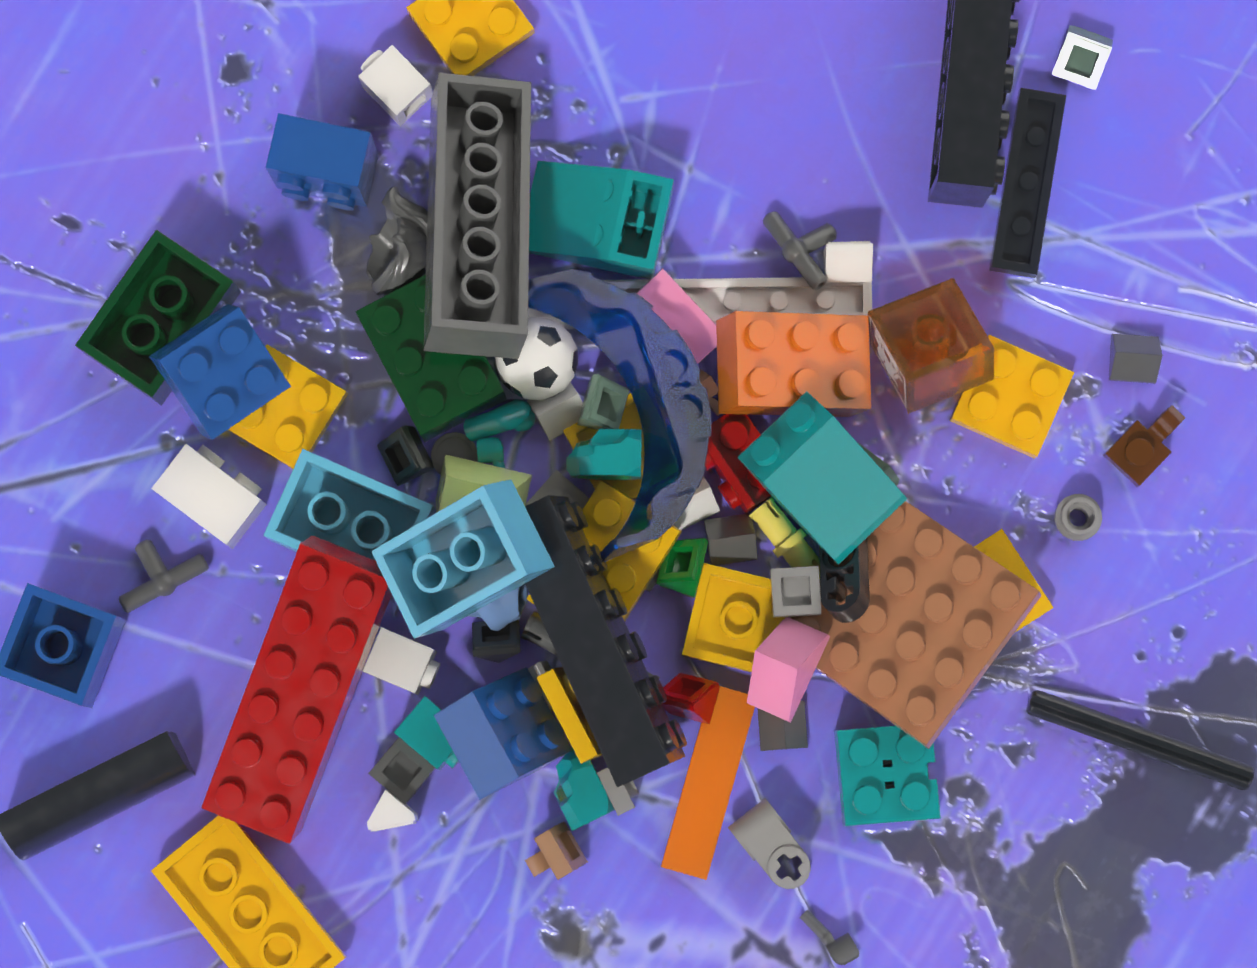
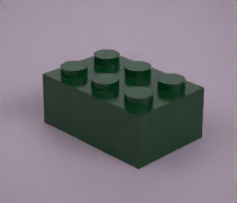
(151, 306)
(434, 386)

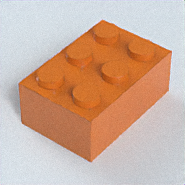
(779, 356)

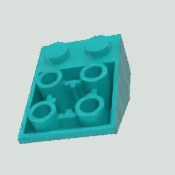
(599, 216)

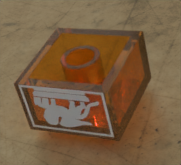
(931, 345)

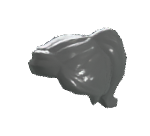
(400, 247)

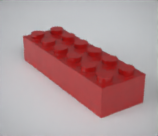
(299, 690)

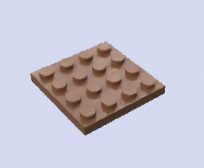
(929, 627)

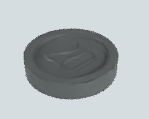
(455, 445)

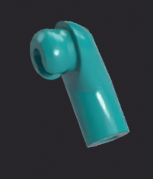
(509, 416)

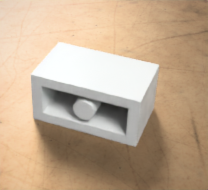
(210, 495)

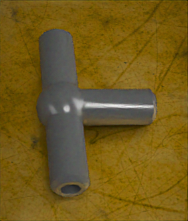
(797, 249)
(162, 581)

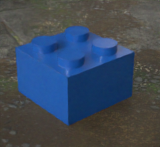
(322, 161)
(220, 371)
(59, 645)
(502, 732)

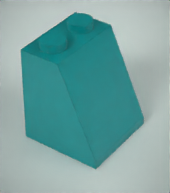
(822, 477)

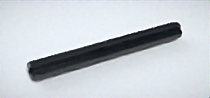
(1140, 740)

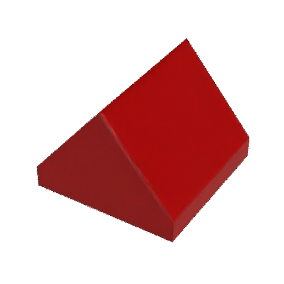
(691, 697)

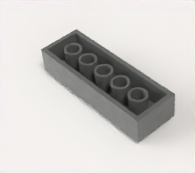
(478, 217)

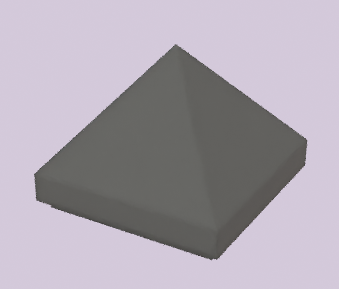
(493, 644)

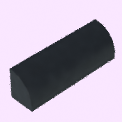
(95, 795)

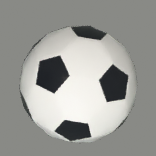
(544, 364)

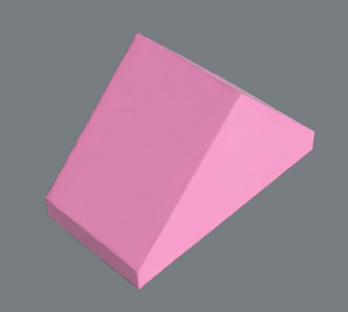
(785, 667)

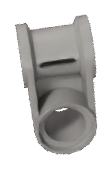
(766, 839)

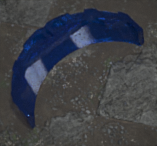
(663, 386)

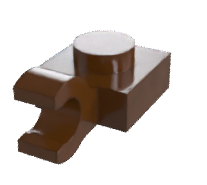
(1141, 449)

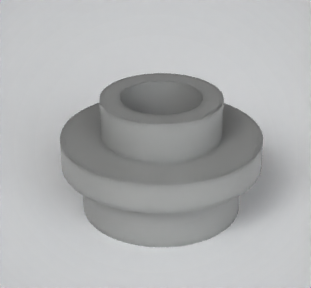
(1088, 507)

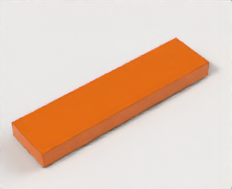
(708, 785)

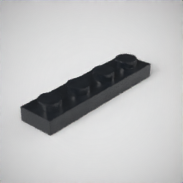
(1027, 182)

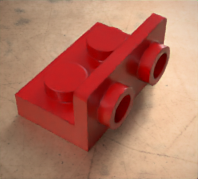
(728, 439)

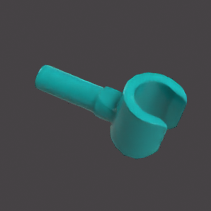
(490, 450)

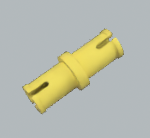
(784, 536)

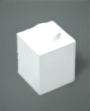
(394, 84)
(402, 662)

